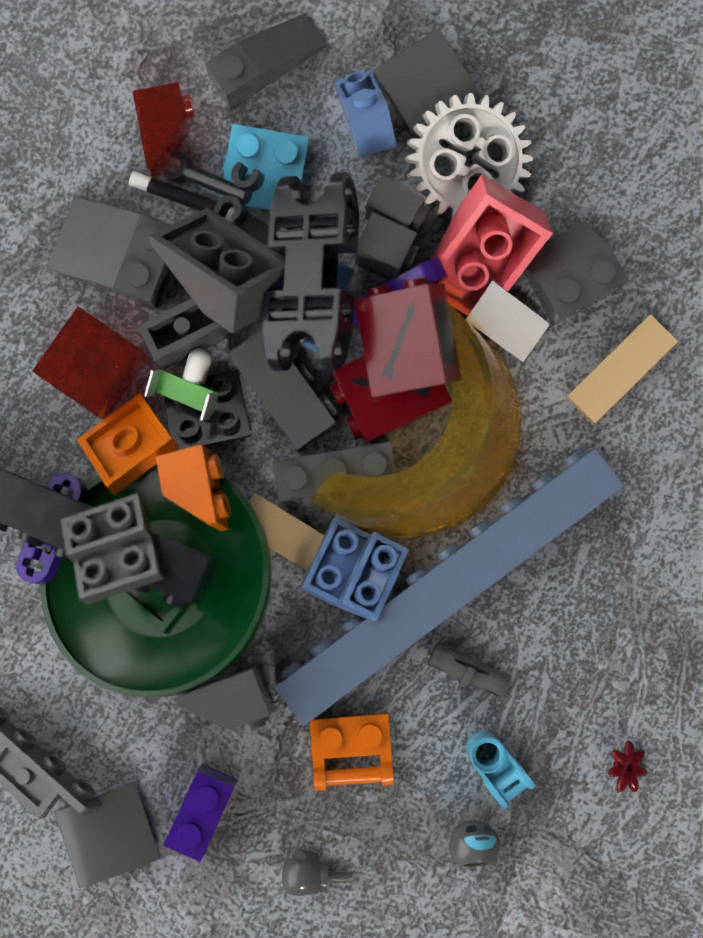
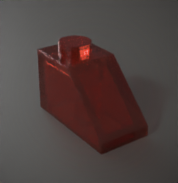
(162, 123)

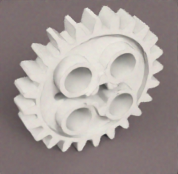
(485, 126)

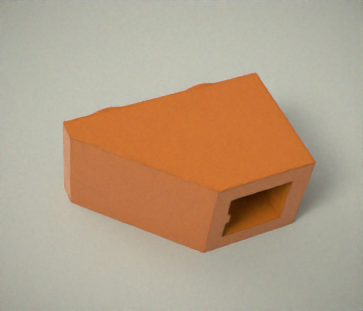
(192, 482)

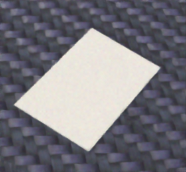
(507, 321)

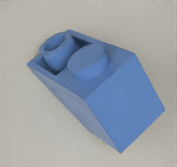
(365, 113)

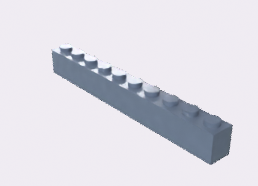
(449, 585)

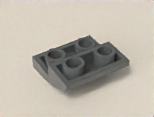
(422, 78)
(111, 549)
(108, 840)

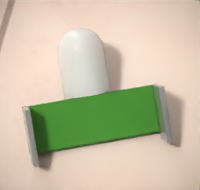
(187, 388)

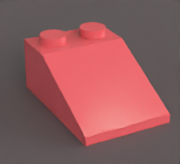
(489, 241)

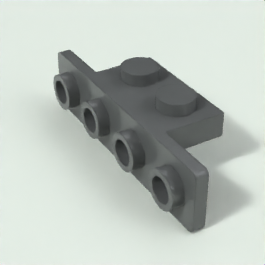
(38, 777)

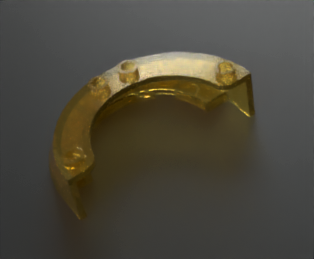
(459, 471)

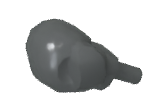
(308, 876)

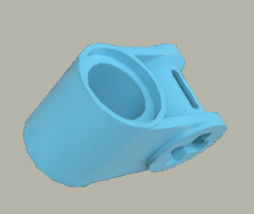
(500, 773)

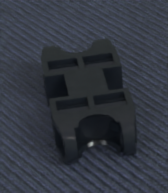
(311, 243)

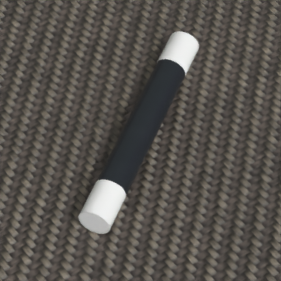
(174, 193)

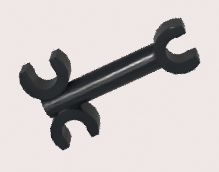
(235, 194)

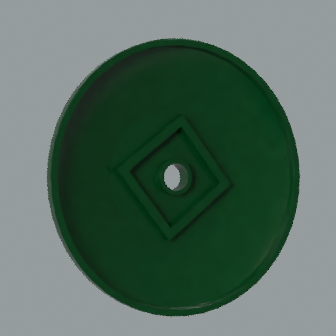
(145, 644)

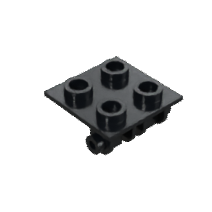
(225, 425)

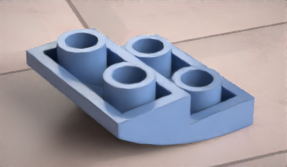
(354, 569)

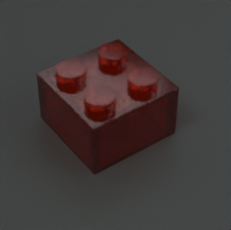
(91, 363)

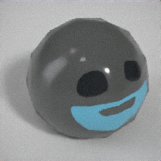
(474, 844)

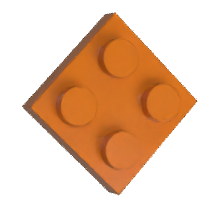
(126, 443)

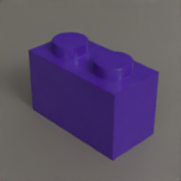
(200, 812)

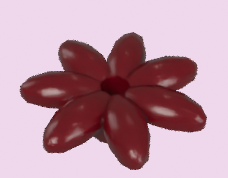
(627, 767)

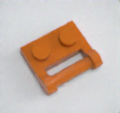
(351, 737)

